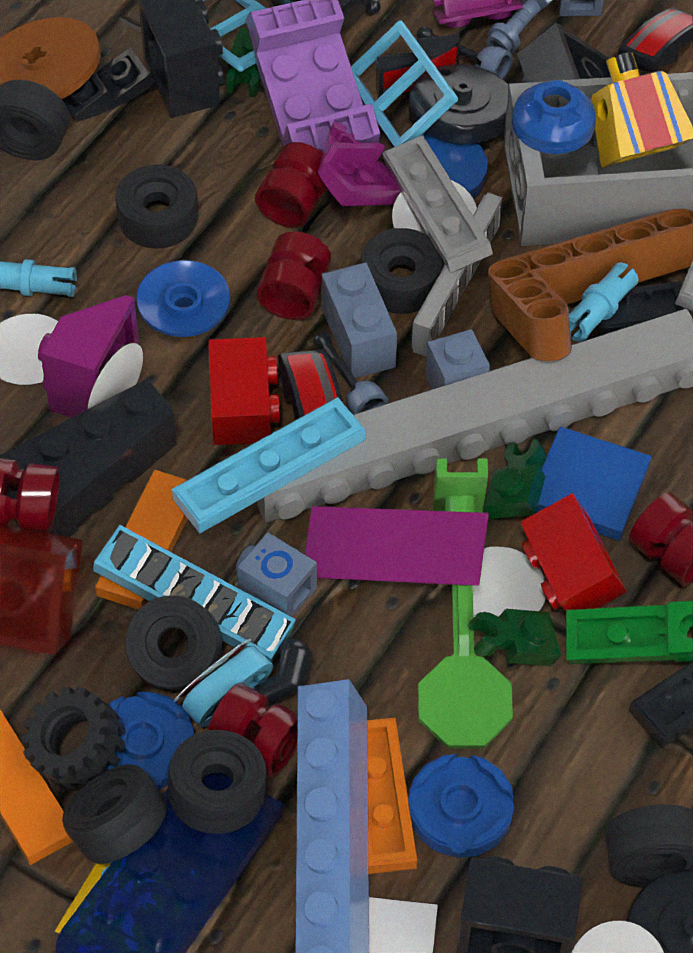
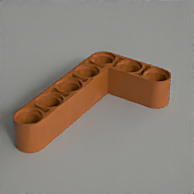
(536, 286)

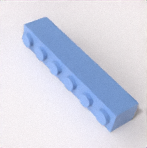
(332, 820)

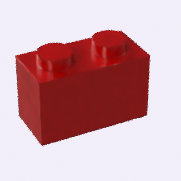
(241, 390)
(571, 556)

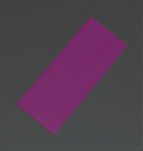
(397, 545)

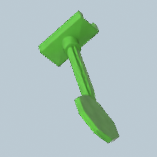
(464, 696)

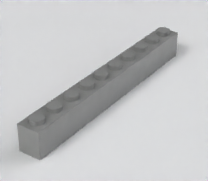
(497, 410)

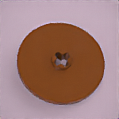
(50, 52)

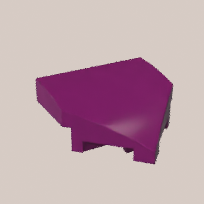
(354, 172)

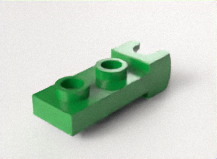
(630, 634)

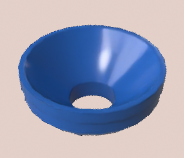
(553, 128)

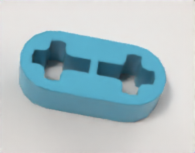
(246, 667)

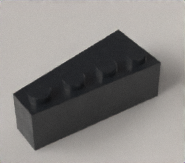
(100, 451)

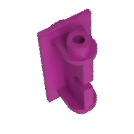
(458, 12)

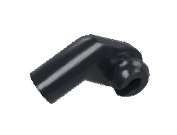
(292, 672)

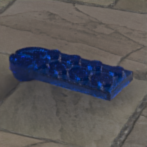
(167, 886)

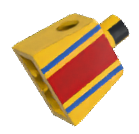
(637, 114)

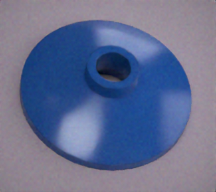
(185, 285)

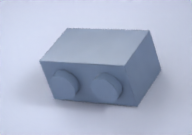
(359, 320)

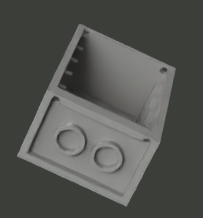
(571, 192)

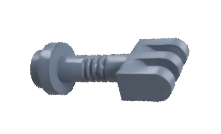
(507, 34)

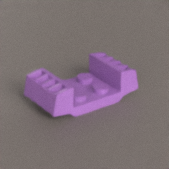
(308, 73)

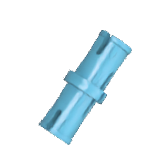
(37, 278)
(601, 300)

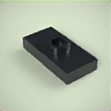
(642, 305)
(667, 707)

